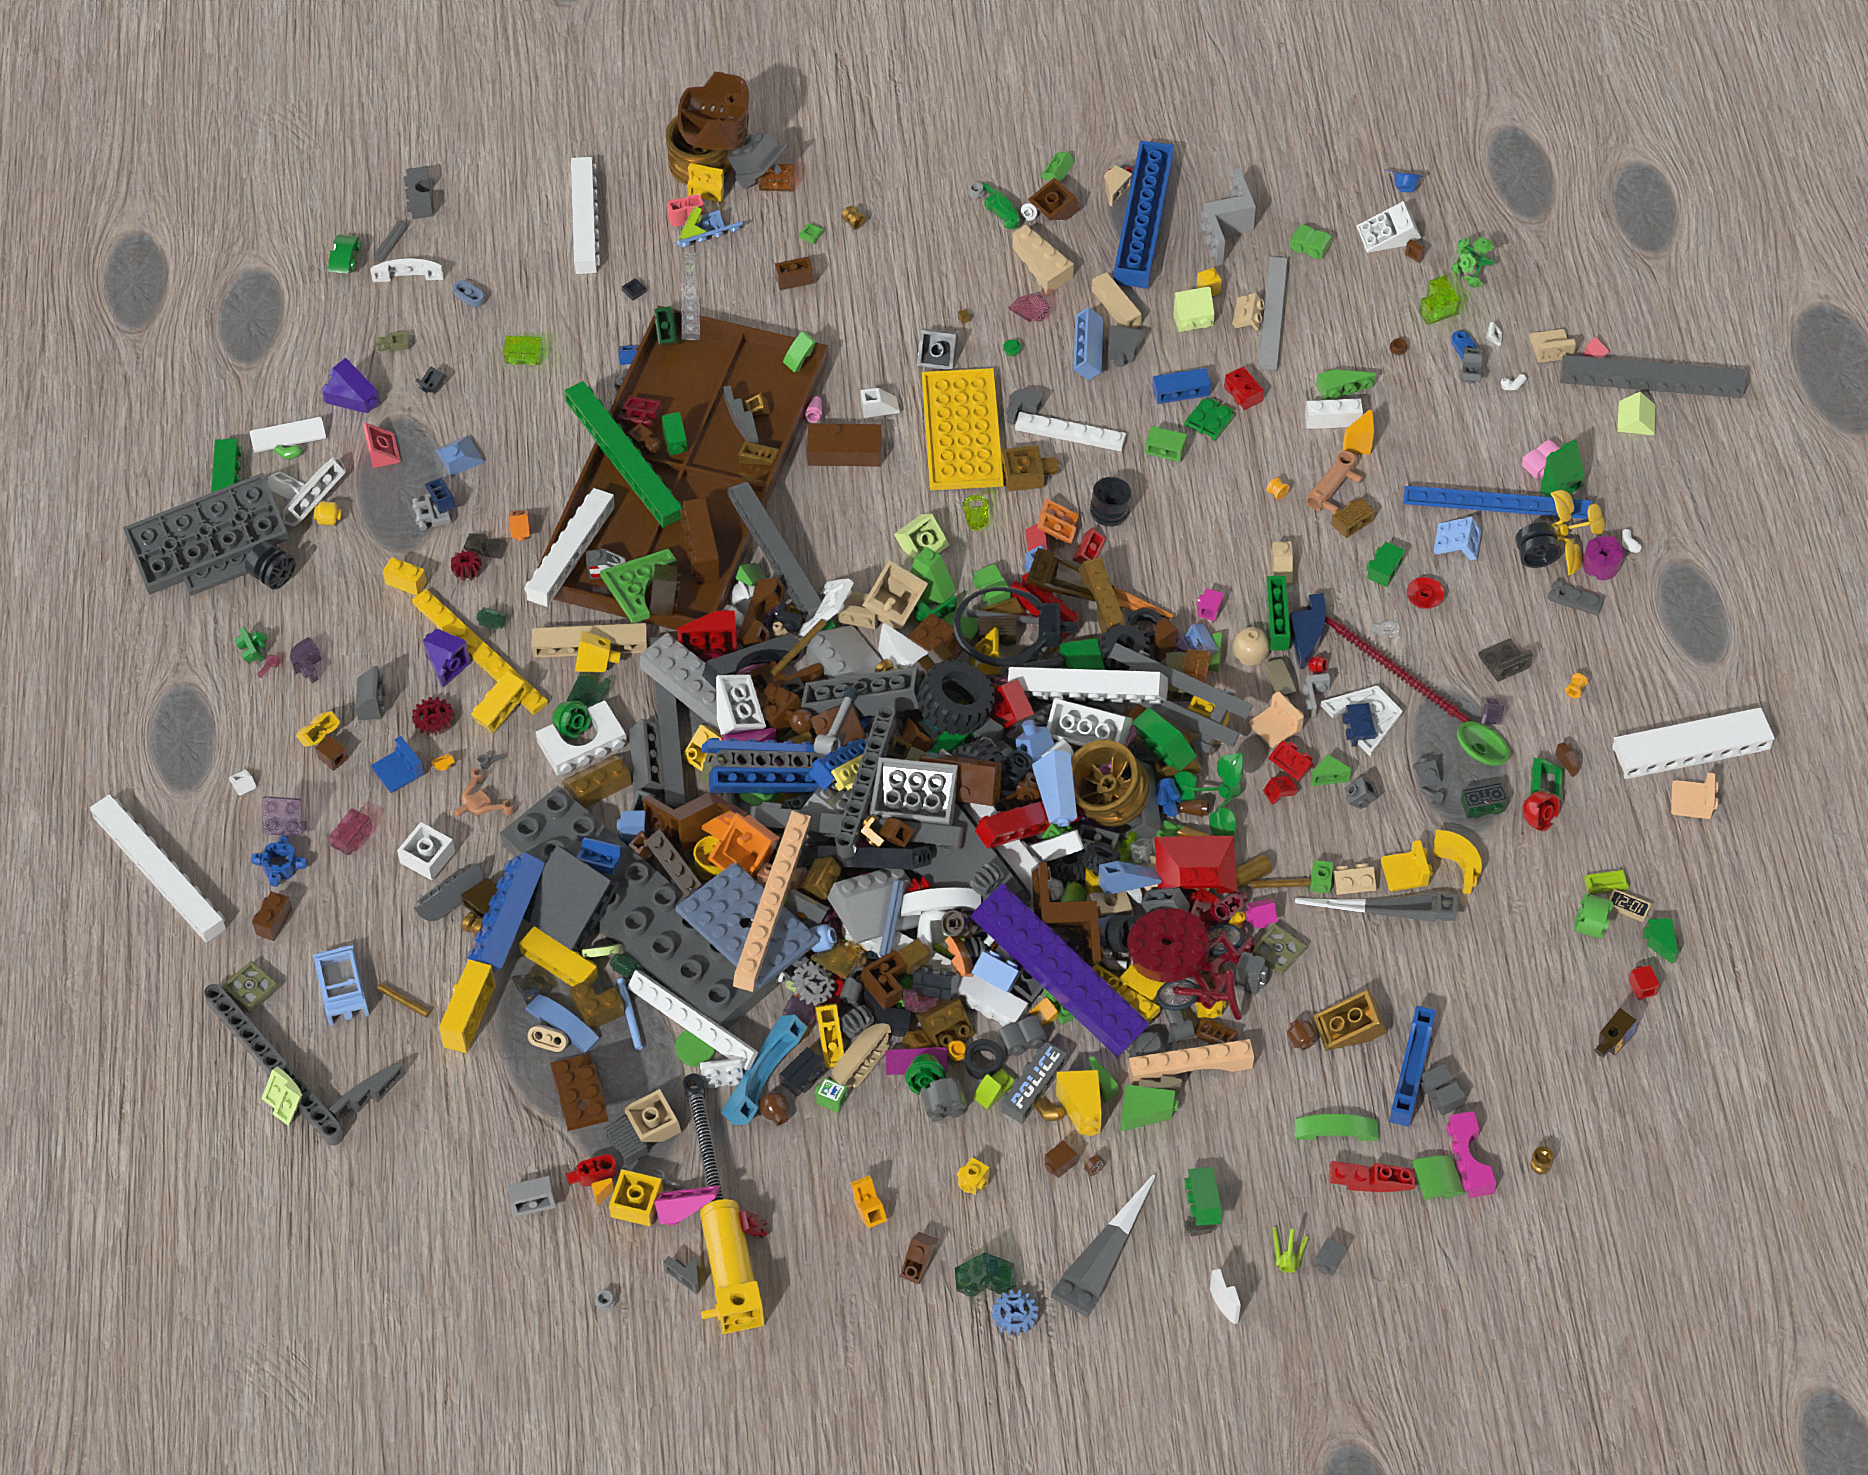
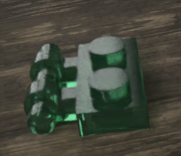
(584, 688)

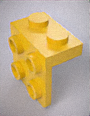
(1407, 869)

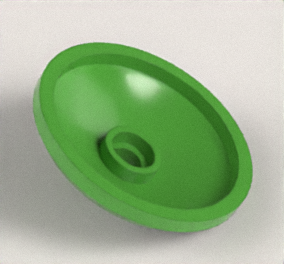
(1483, 744)

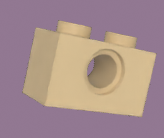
(1112, 904)

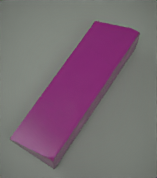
(899, 1059)

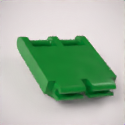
(1210, 417)

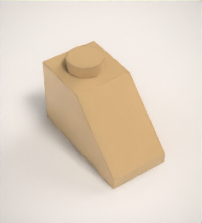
(1117, 183)
(1282, 560)

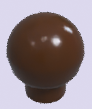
(774, 1107)

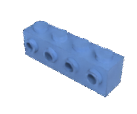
(1088, 343)

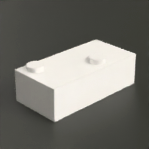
(1086, 724)

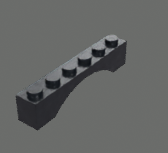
(760, 653)

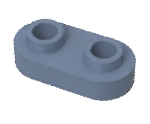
(471, 294)

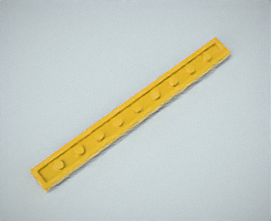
(477, 648)

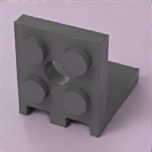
(812, 909)

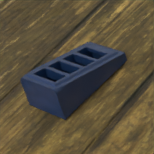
(441, 496)

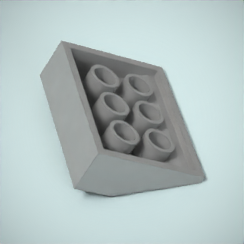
(842, 653)
(915, 791)
(864, 903)

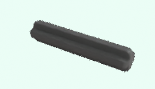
(390, 240)

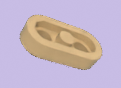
(548, 1039)

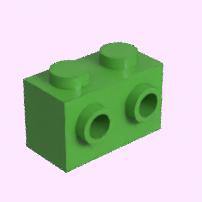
(1165, 443)

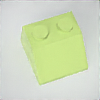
(1193, 309)
(921, 533)

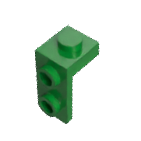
(921, 611)

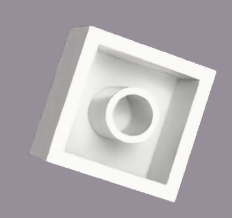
(426, 851)

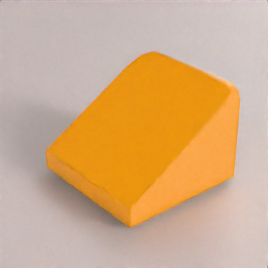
(1045, 1012)
(602, 1189)

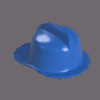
(1405, 182)

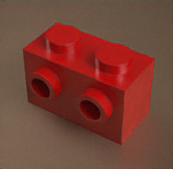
(1243, 388)

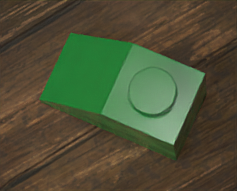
(674, 433)
(1661, 938)

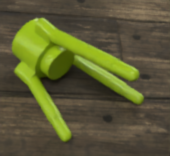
(1288, 1262)

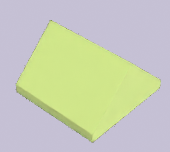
(1636, 415)

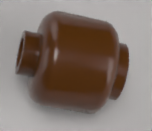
(1302, 1034)

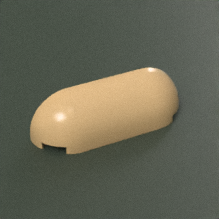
(862, 1056)

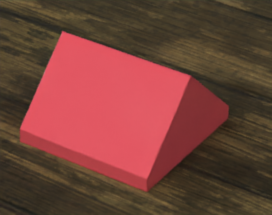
(381, 446)

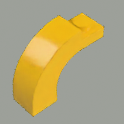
(1463, 852)

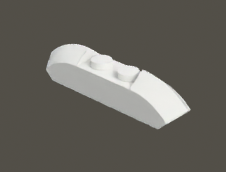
(313, 491)

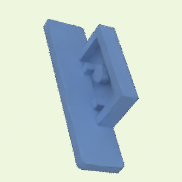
(713, 225)

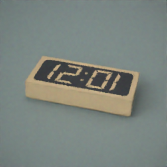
(1629, 905)

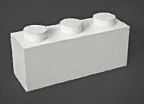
(1332, 413)

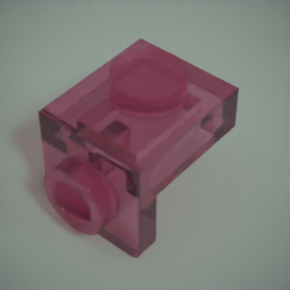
(917, 1004)

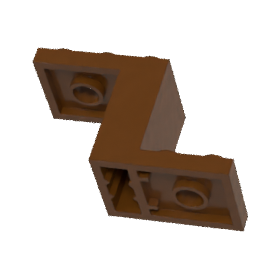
(686, 821)
(1067, 914)
(579, 1092)

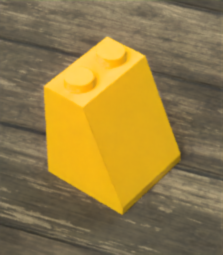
(1081, 1099)

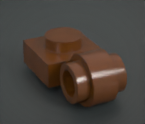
(641, 435)

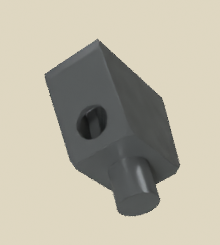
(1123, 344)

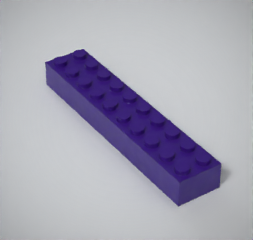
(1059, 970)

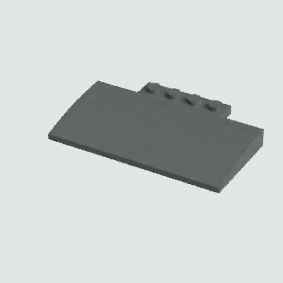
(206, 537)

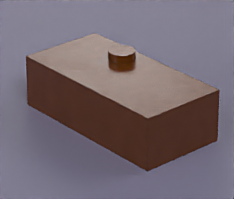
(844, 444)
(976, 779)

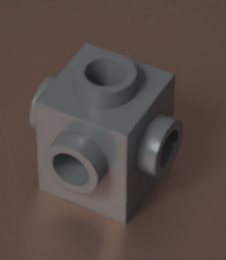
(1361, 792)

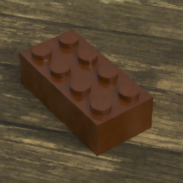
(699, 540)

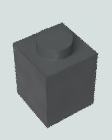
(1330, 1257)

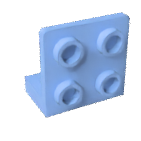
(1458, 535)

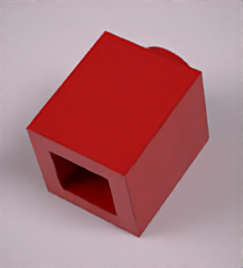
(1644, 982)

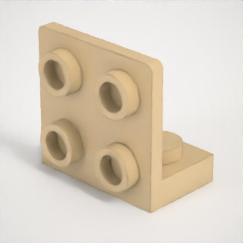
(1551, 345)

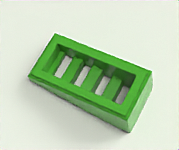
(1107, 1085)

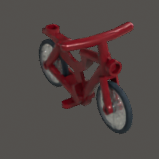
(1223, 941)

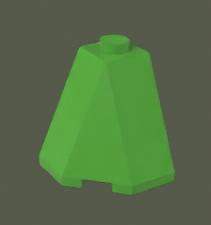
(932, 569)

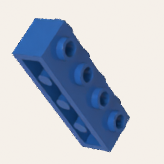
(822, 767)

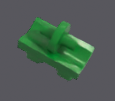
(253, 643)

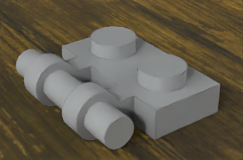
(433, 516)

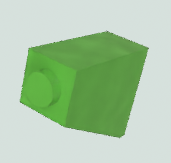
(1146, 1106)

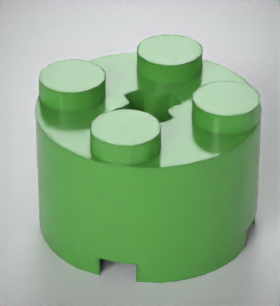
(1592, 916)

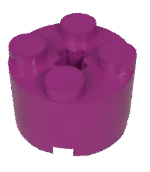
(1603, 557)

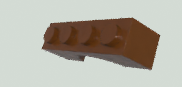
(766, 595)

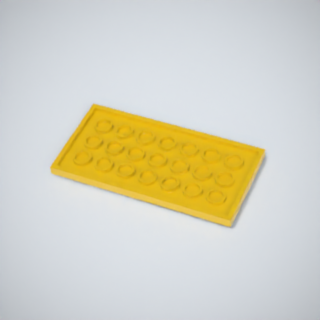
(962, 429)

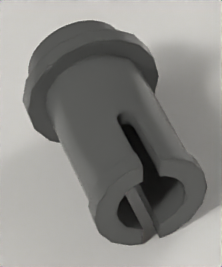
(618, 381)

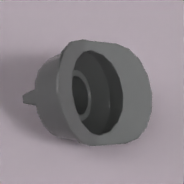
(1151, 1041)

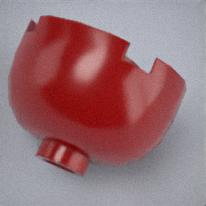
(1540, 809)

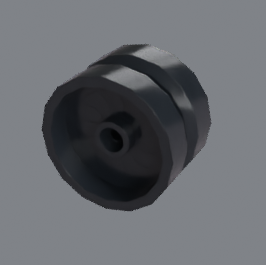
(1538, 545)

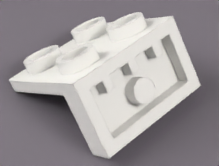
(721, 1073)

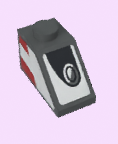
(600, 560)

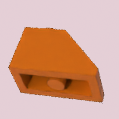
(519, 524)
(718, 825)

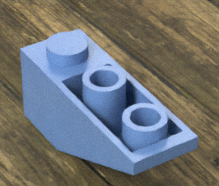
(1124, 876)

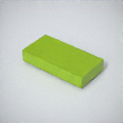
(1606, 882)

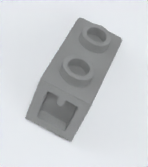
(1314, 683)

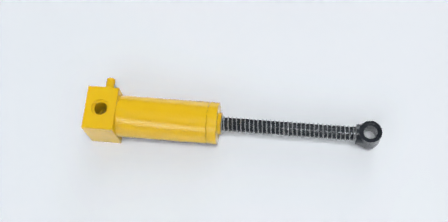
(736, 1291)

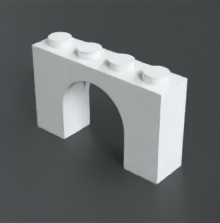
(566, 757)

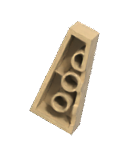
(1042, 259)

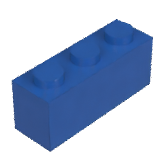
(1181, 386)

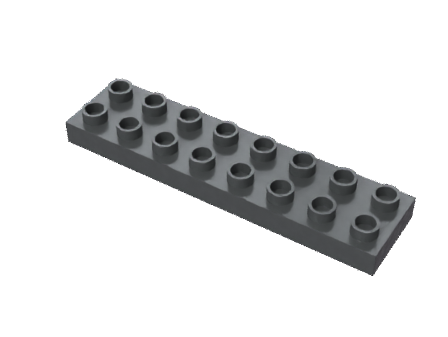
(640, 912)

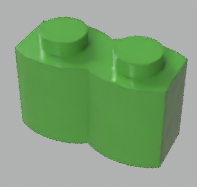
(1310, 241)
(990, 577)

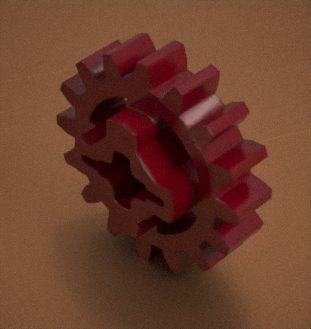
(433, 716)

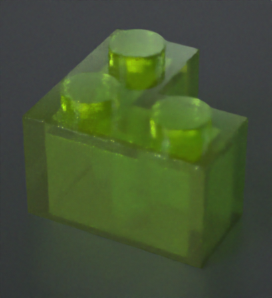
(1441, 301)

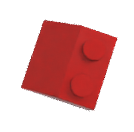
(1010, 705)

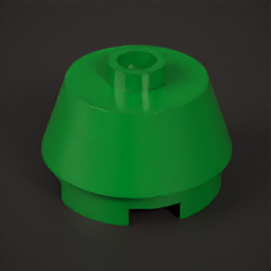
(571, 718)
(923, 1071)

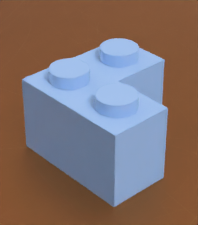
(996, 971)

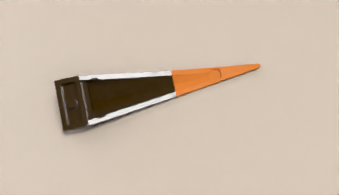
(1063, 577)

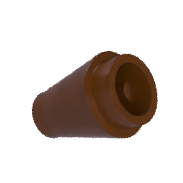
(1195, 807)

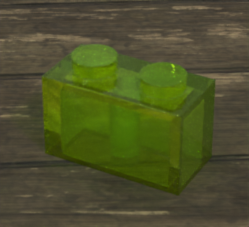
(523, 350)

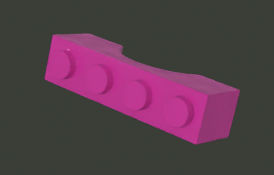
(1477, 1177)

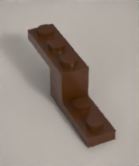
(762, 675)

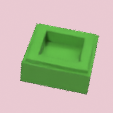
(811, 233)

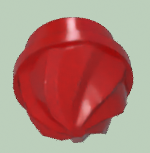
(1317, 664)

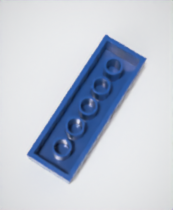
(506, 911)

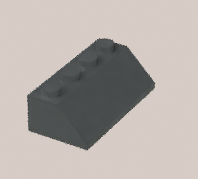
(1148, 821)

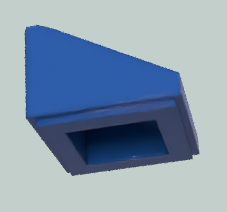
(627, 354)

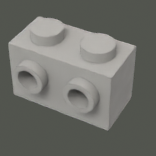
(534, 1194)

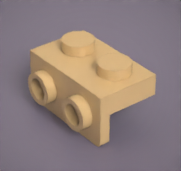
(1248, 311)
(1354, 880)

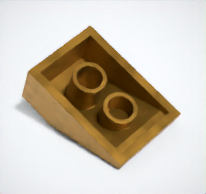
(1351, 1022)

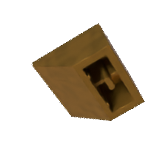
(946, 1023)

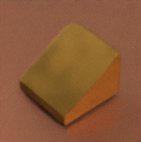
(758, 405)
(916, 1040)

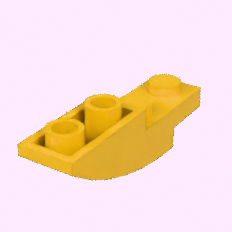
(1143, 1006)

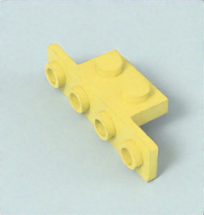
(846, 773)

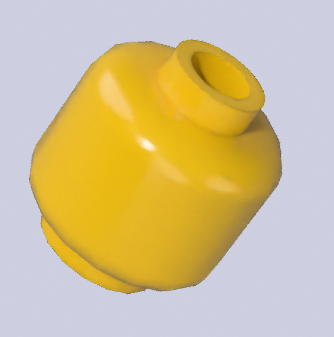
(327, 513)

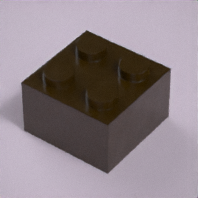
(664, 590)

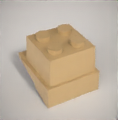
(894, 595)

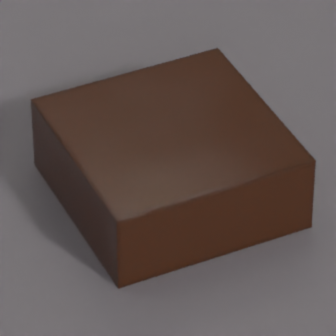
(1415, 250)

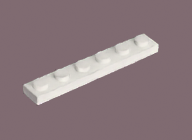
(1070, 431)

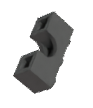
(418, 182)

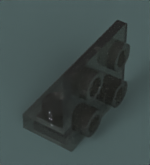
(1505, 659)

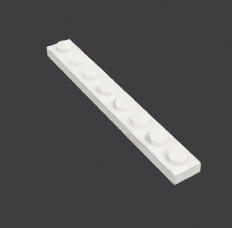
(692, 1019)

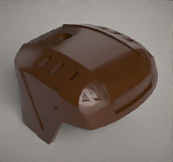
(715, 129)

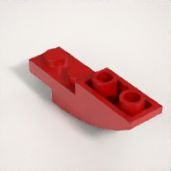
(1372, 1179)

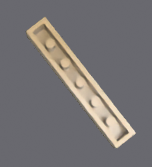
(565, 641)

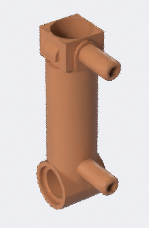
(1331, 481)

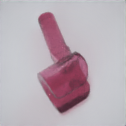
(271, 660)

